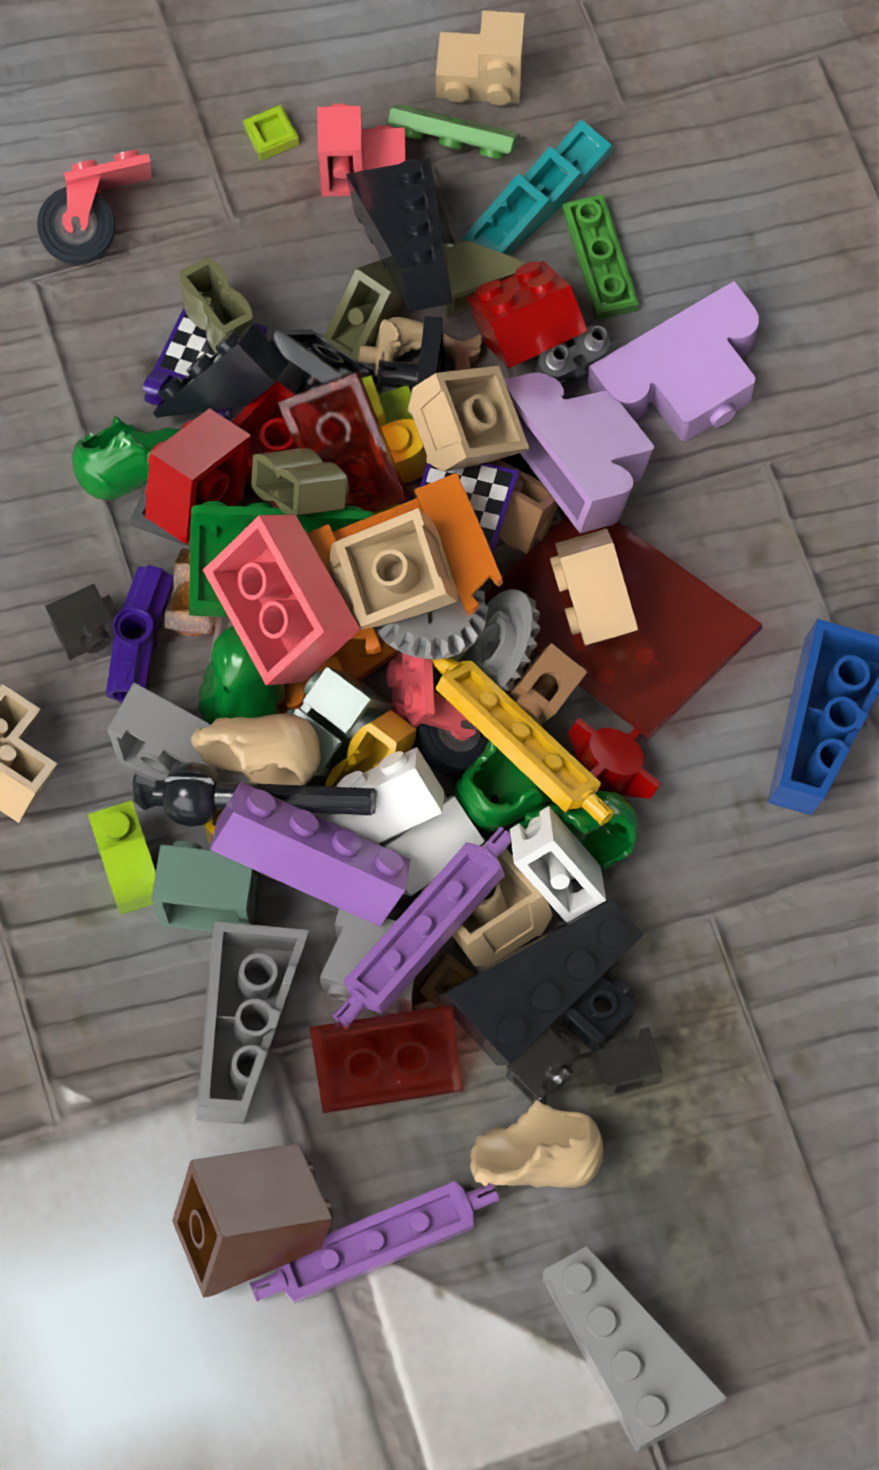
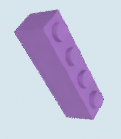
(310, 854)

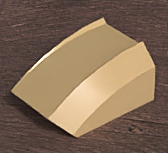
(466, 418)
(393, 570)
(505, 917)

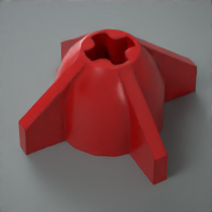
(613, 759)

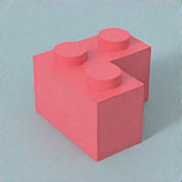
(350, 149)

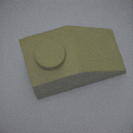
(471, 267)
(363, 307)

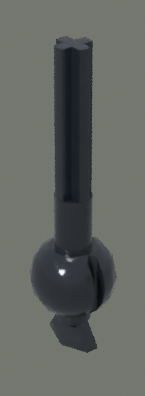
(196, 794)

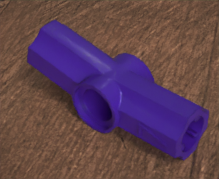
(142, 610)

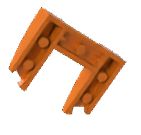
(460, 535)

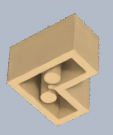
(483, 64)
(596, 587)
(22, 767)

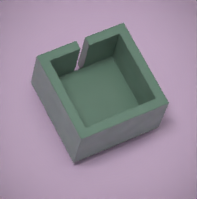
(337, 709)
(202, 888)

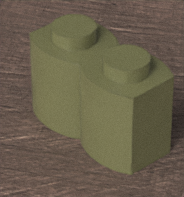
(211, 301)
(299, 481)

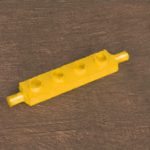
(520, 738)

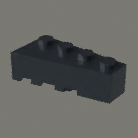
(405, 225)

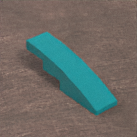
(541, 191)

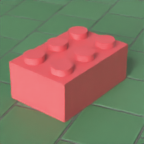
(281, 599)

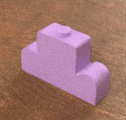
(687, 365)
(580, 448)

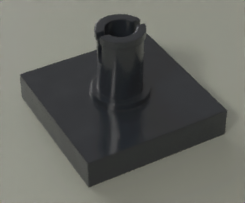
(316, 357)
(431, 360)

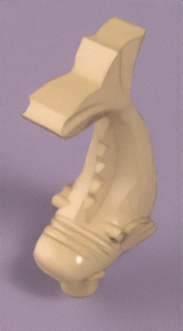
(404, 334)

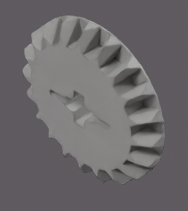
(444, 637)
(506, 638)

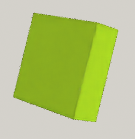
(270, 132)

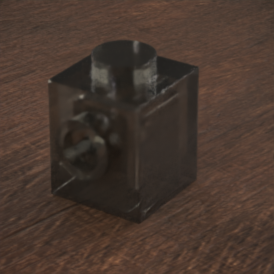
(83, 621)

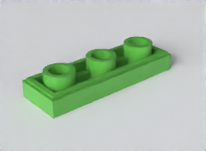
(454, 131)
(603, 275)

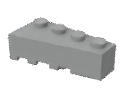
(156, 735)
(244, 1001)
(634, 1360)

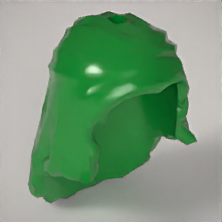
(115, 459)
(234, 685)
(497, 777)
(607, 842)

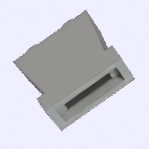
(354, 941)

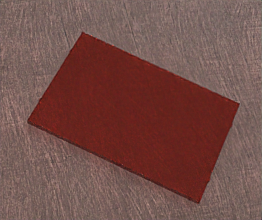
(681, 623)

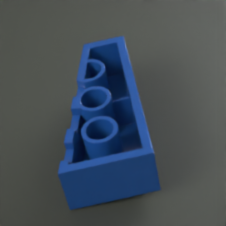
(826, 710)

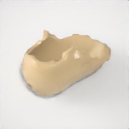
(264, 748)
(540, 1150)

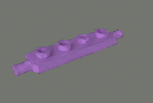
(423, 928)
(378, 1241)

